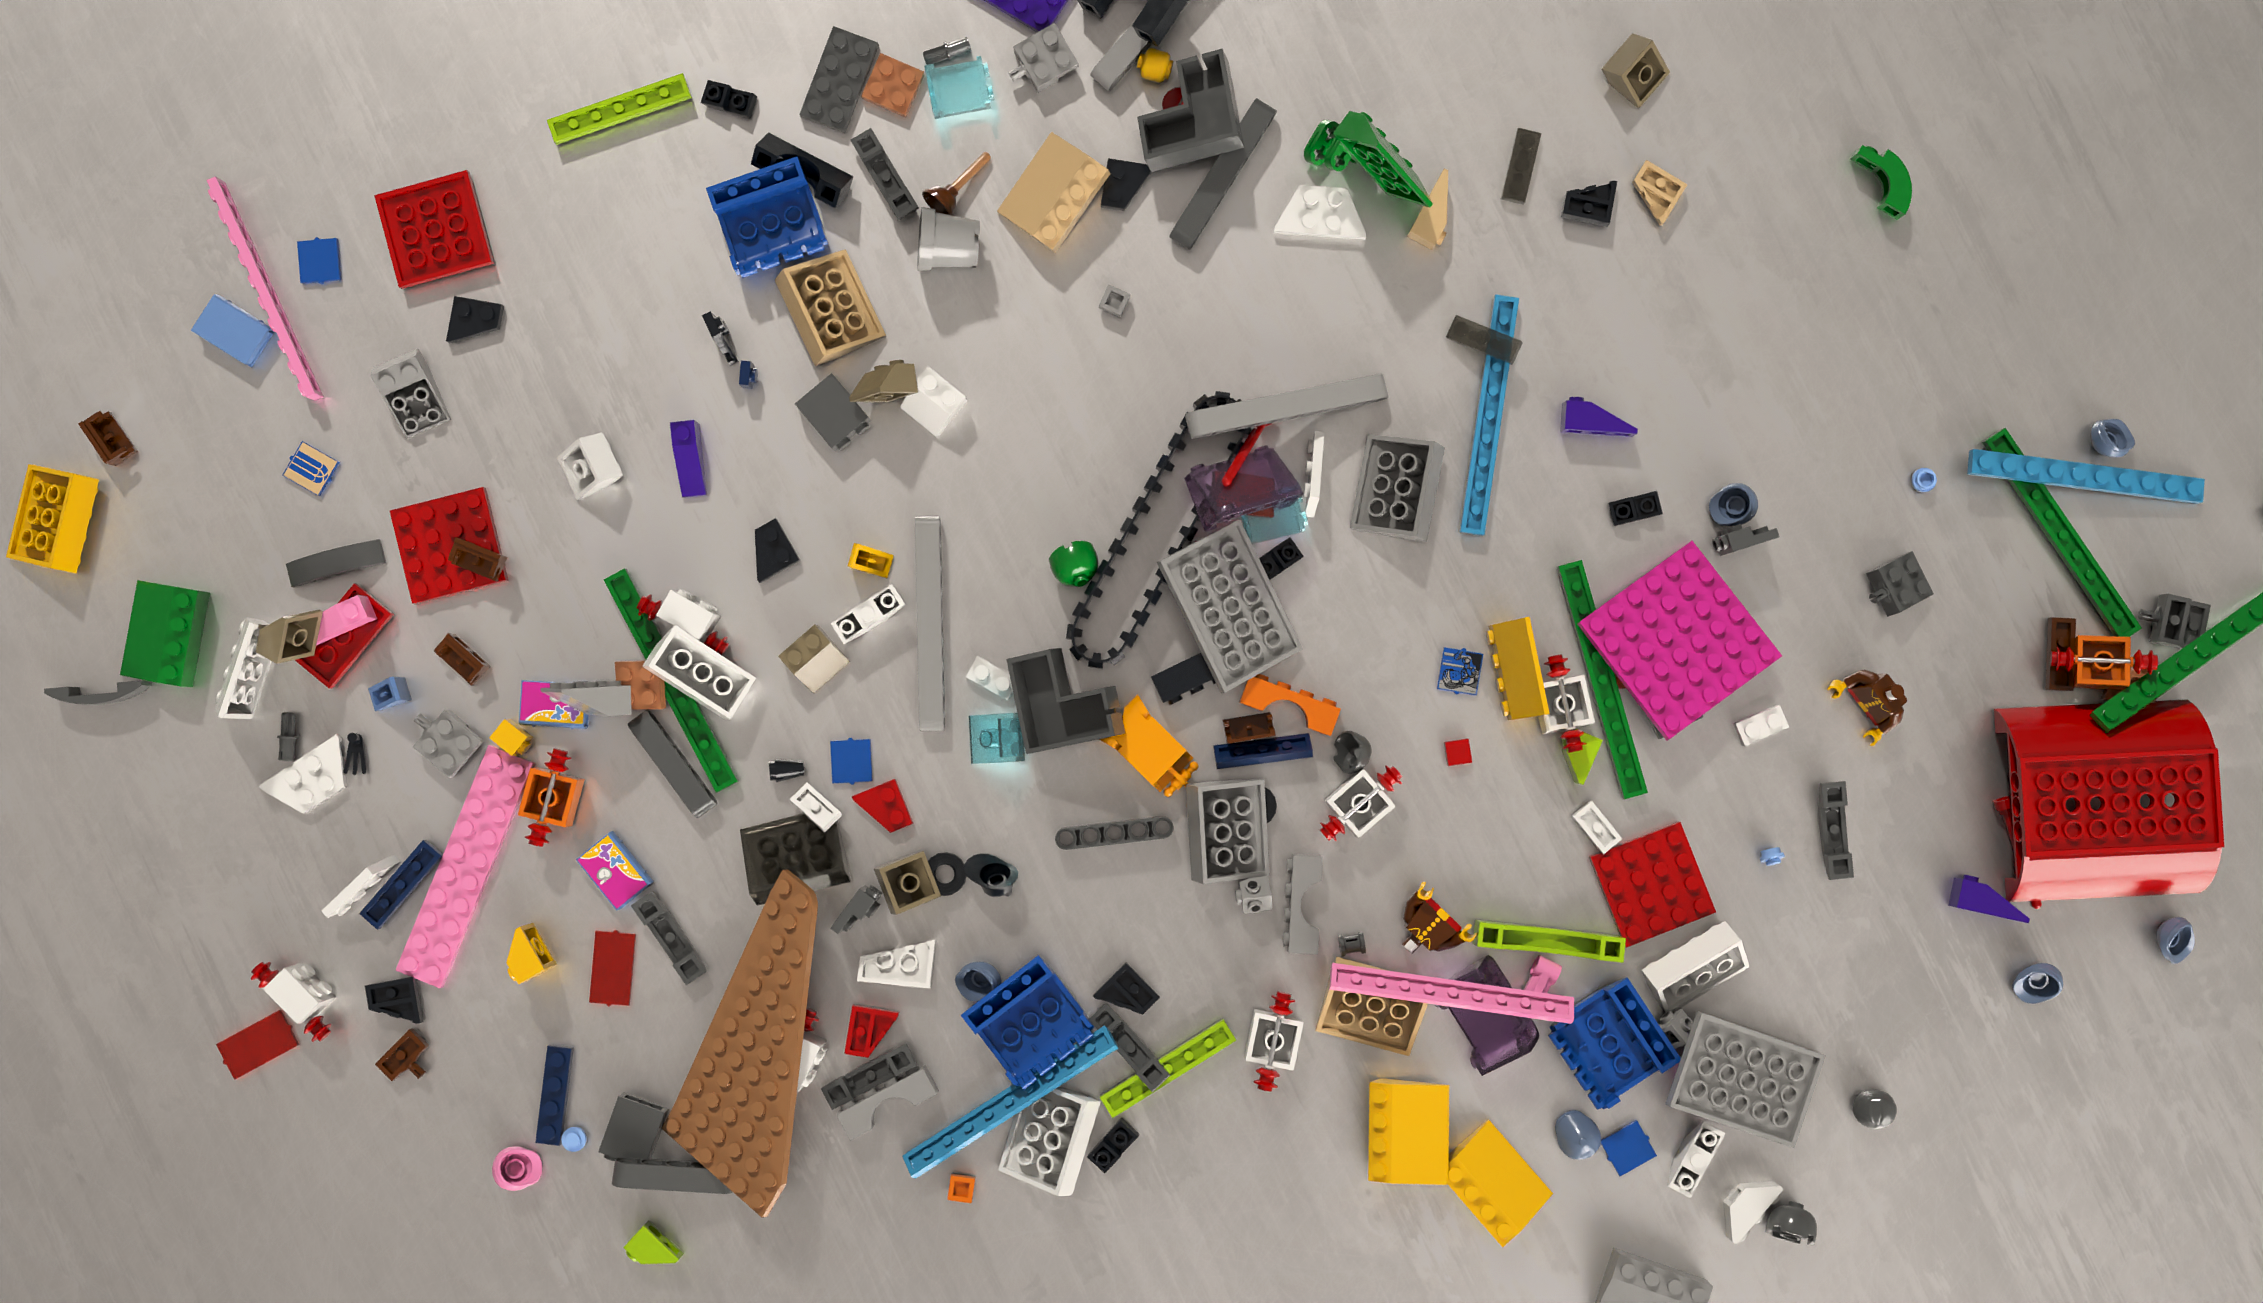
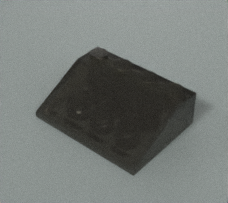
(794, 846)

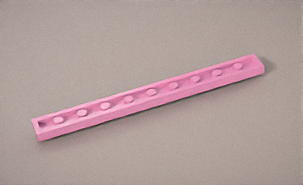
(267, 296)
(1451, 993)

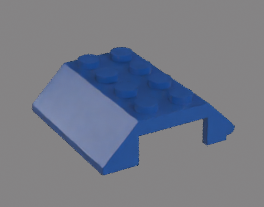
(768, 217)
(1030, 1022)
(1613, 1043)

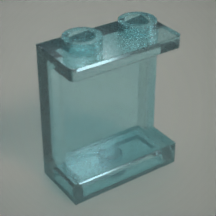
(959, 88)
(1284, 523)

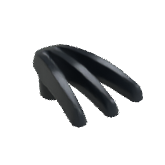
(355, 747)

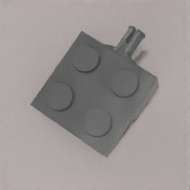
(1899, 584)
(2176, 620)

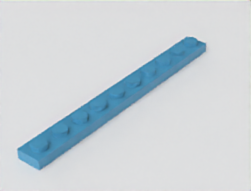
(1487, 423)
(2085, 476)
(1006, 1105)

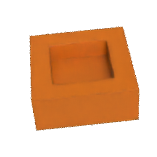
(961, 1188)

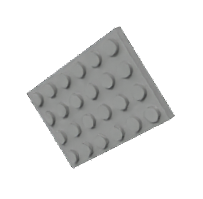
(1230, 606)
(1745, 1079)

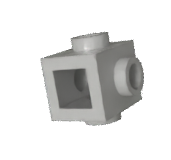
(1254, 894)
(1676, 1027)

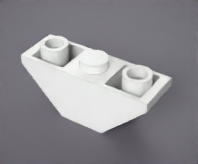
(868, 614)
(1694, 1158)
(1748, 1206)

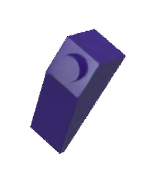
(1588, 418)
(688, 457)
(1981, 898)

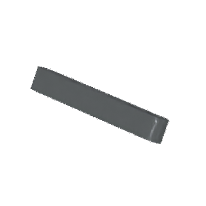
(1222, 176)

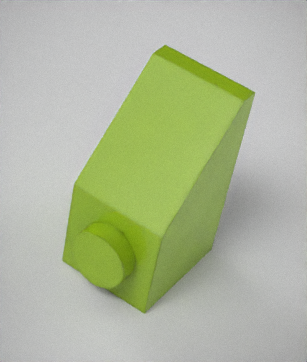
(1581, 761)
(652, 1247)

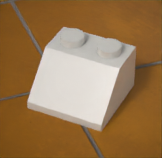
(934, 403)
(589, 465)

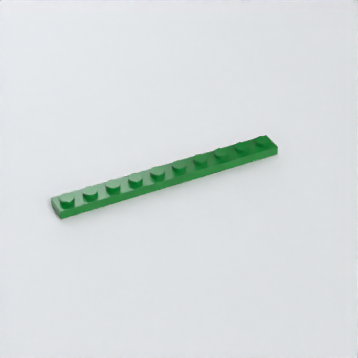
(2069, 545)
(2180, 665)
(1603, 685)
(685, 708)

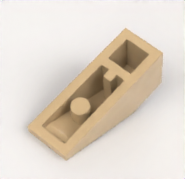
(1432, 221)

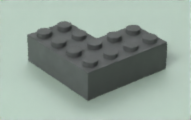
(1200, 126)
(1048, 710)

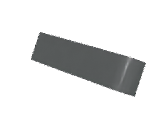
(672, 763)
(1103, 838)
(666, 1176)

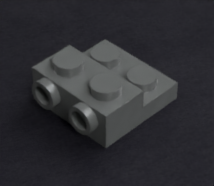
(1739, 538)
(861, 905)

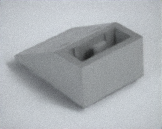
(410, 393)
(593, 698)

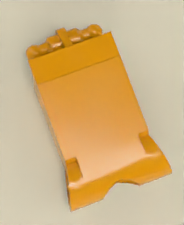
(1152, 749)

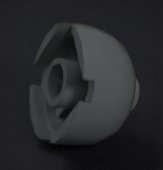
(1792, 1223)

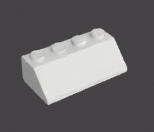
(699, 672)
(1696, 967)

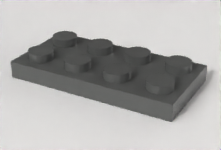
(839, 79)

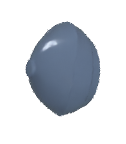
(2111, 438)
(1733, 505)
(2175, 939)
(977, 980)
(2038, 983)
(1577, 1135)

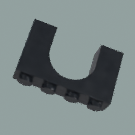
(1152, 21)

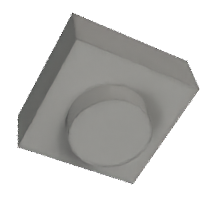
(1114, 301)

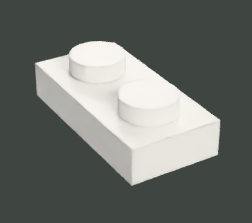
(991, 677)
(1761, 725)
(815, 807)
(1596, 827)

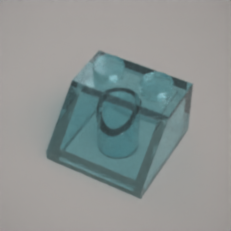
(996, 738)

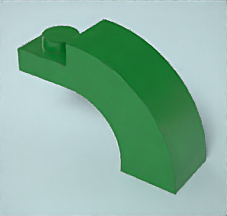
(1893, 178)

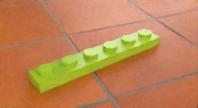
(619, 109)
(1175, 1062)

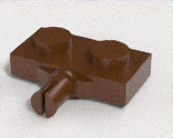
(403, 1056)

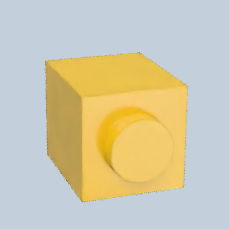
(512, 738)

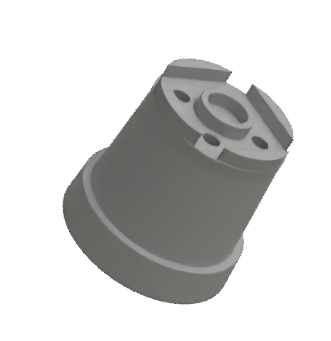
(947, 241)

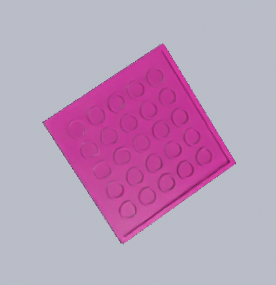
(1679, 640)

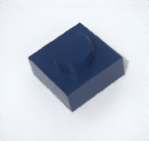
(748, 374)

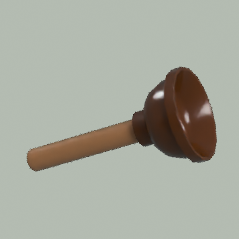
(943, 198)

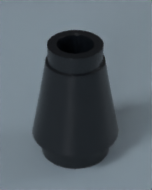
(785, 769)

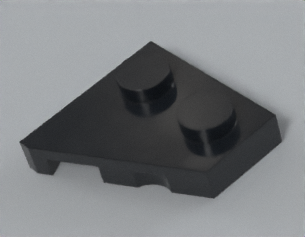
(472, 318)
(396, 998)

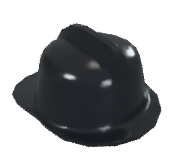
(991, 874)

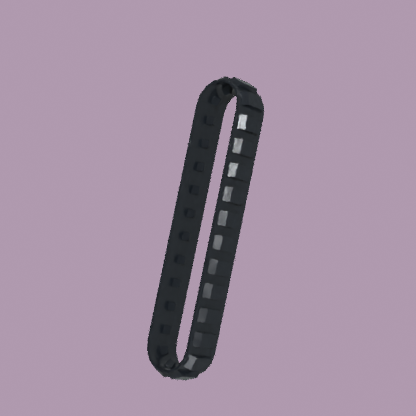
(1128, 526)

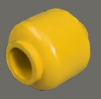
(1155, 65)

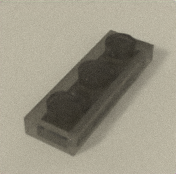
(1520, 166)
(1484, 339)

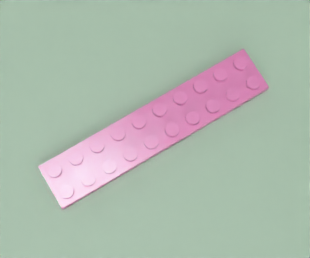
(465, 867)

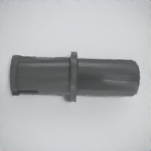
(947, 51)
(287, 737)

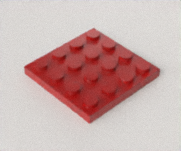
(434, 229)
(427, 535)
(1652, 884)

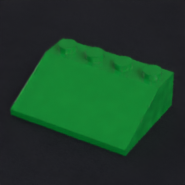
(1380, 158)
(165, 634)

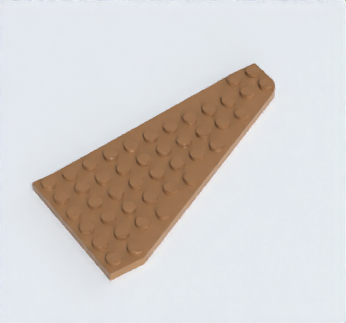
(745, 1077)

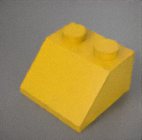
(528, 954)

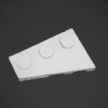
(1313, 470)
(359, 886)
(900, 967)

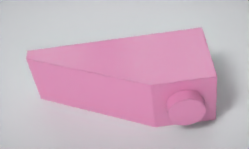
(345, 617)

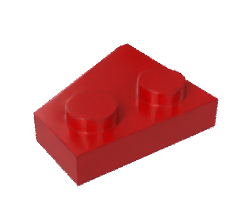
(885, 805)
(867, 1029)

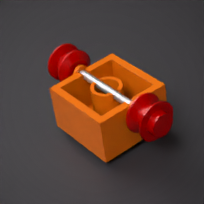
(2103, 662)
(550, 797)

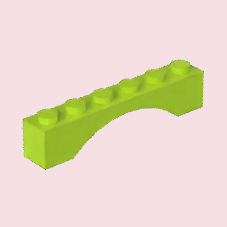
(1549, 940)

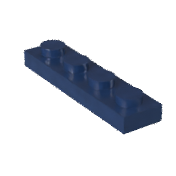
(1263, 751)
(401, 884)
(554, 1095)

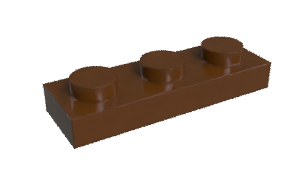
(2060, 634)

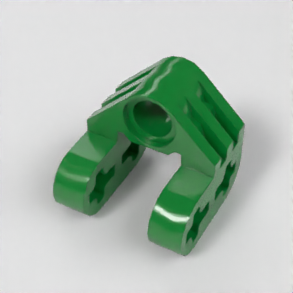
(1327, 148)

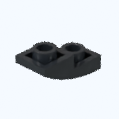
(728, 99)
(1635, 508)
(1280, 558)
(1113, 1145)

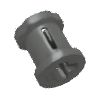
(1351, 944)

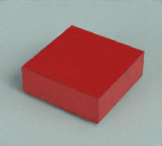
(1458, 752)

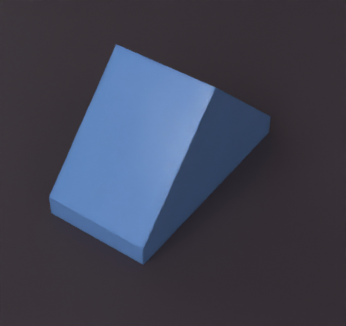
(389, 693)

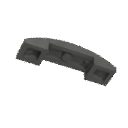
(884, 174)
(335, 561)
(125, 691)
(1834, 831)
(670, 936)
(1131, 1048)
(868, 1076)

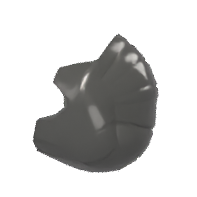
(1352, 751)
(1874, 1109)

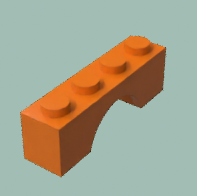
(1319, 715)

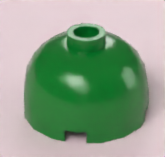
(1074, 564)

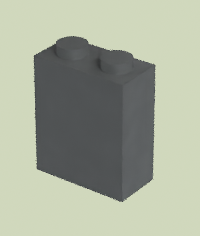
(832, 413)
(633, 1128)

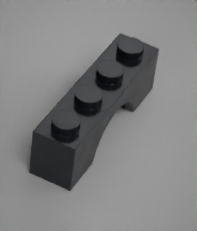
(828, 182)

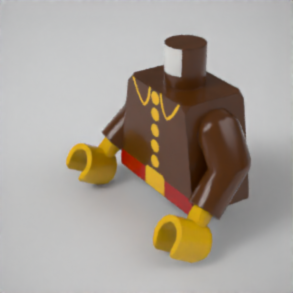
(1877, 697)
(1431, 924)

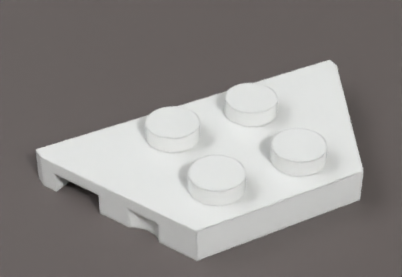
(1321, 213)
(310, 778)

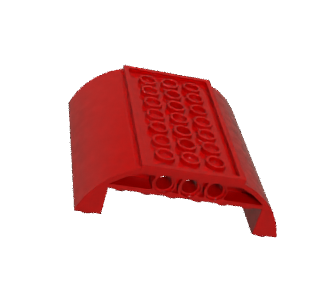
(2121, 845)

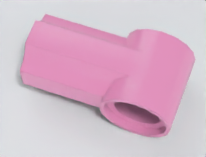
(1543, 975)

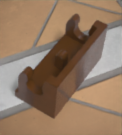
(108, 438)
(477, 559)
(462, 658)
(1248, 727)

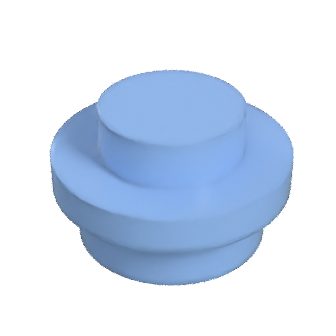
(1924, 480)
(1771, 856)
(573, 1139)

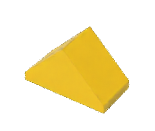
(870, 560)

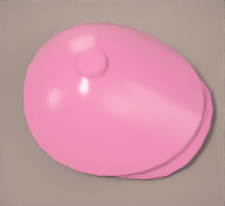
(516, 1168)

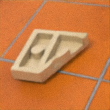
(1658, 190)

